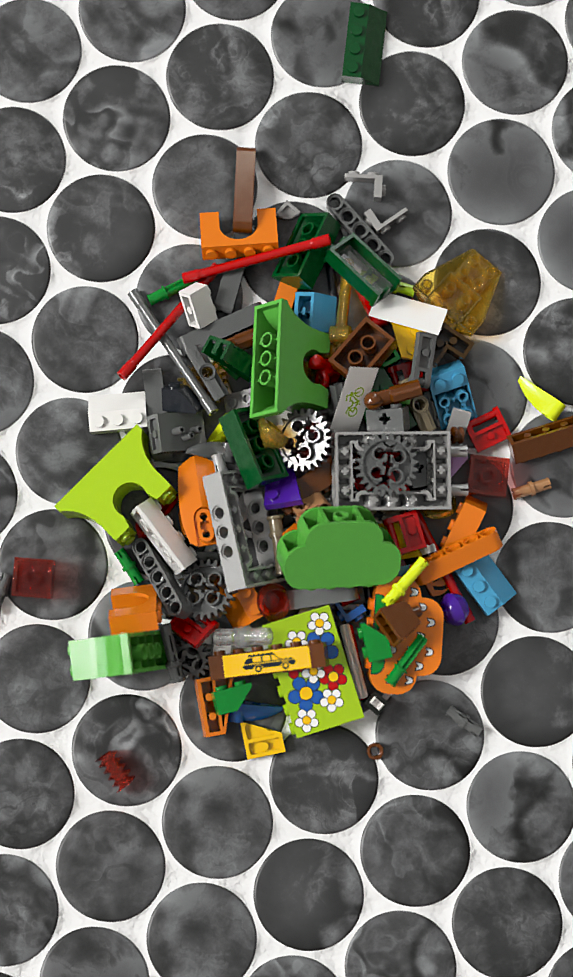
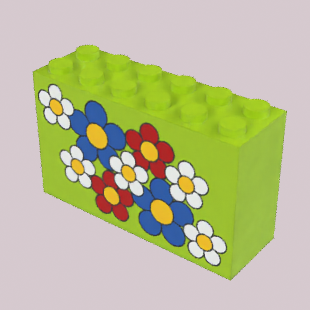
(321, 695)

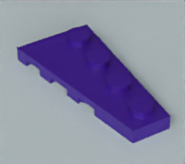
(283, 492)

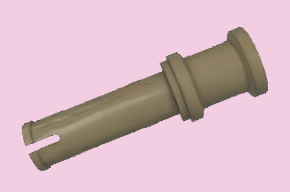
(275, 534)

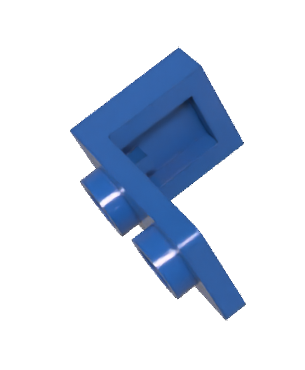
(355, 614)

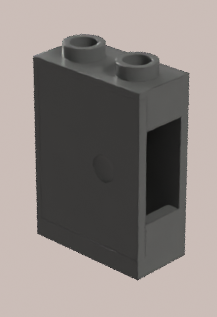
(175, 432)

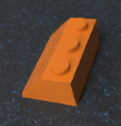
(244, 609)

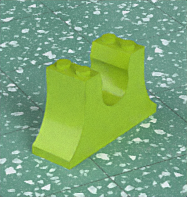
(103, 488)

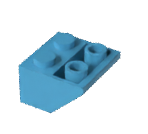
(316, 310)

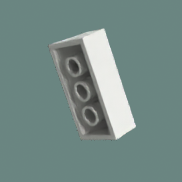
(163, 535)

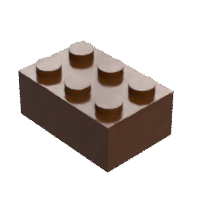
(364, 347)

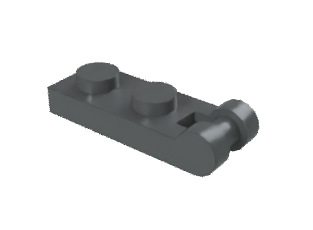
(423, 358)

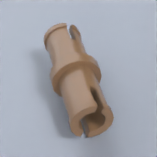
(531, 488)

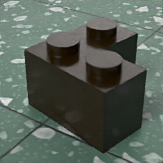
(452, 343)

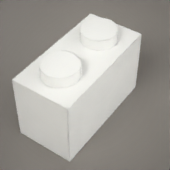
(198, 305)

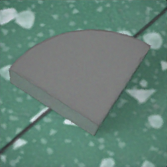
(287, 211)

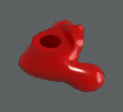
(325, 373)

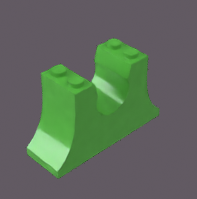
(277, 362)
(116, 655)

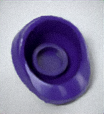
(454, 609)

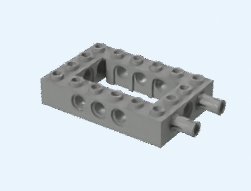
(438, 471)
(229, 531)

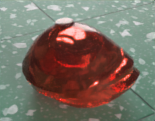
(273, 602)

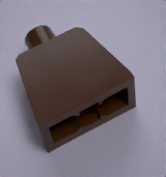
(398, 621)

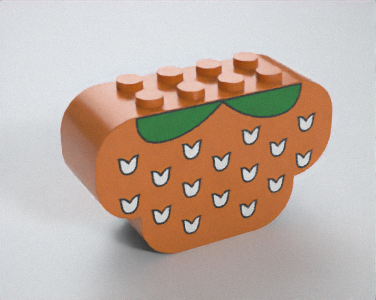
(430, 627)

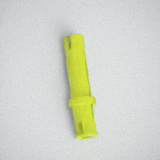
(403, 584)

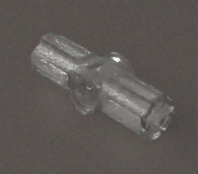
(243, 636)

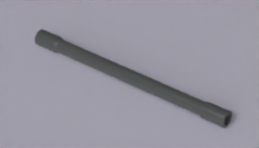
(205, 399)

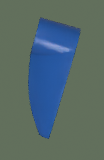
(254, 711)

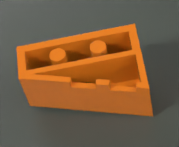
(466, 522)
(211, 723)

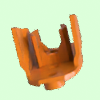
(194, 501)

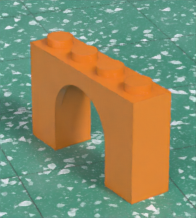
(218, 246)
(135, 609)

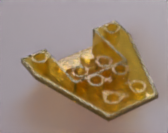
(463, 287)

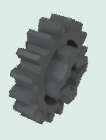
(193, 666)

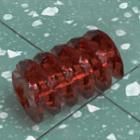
(115, 769)

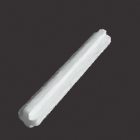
(353, 661)

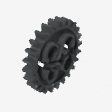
(317, 448)
(369, 461)
(204, 607)

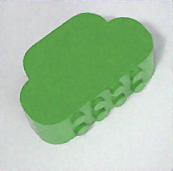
(338, 550)

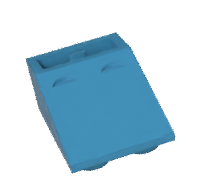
(451, 390)

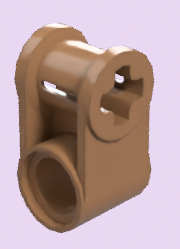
(315, 500)

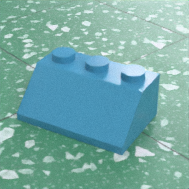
(485, 584)

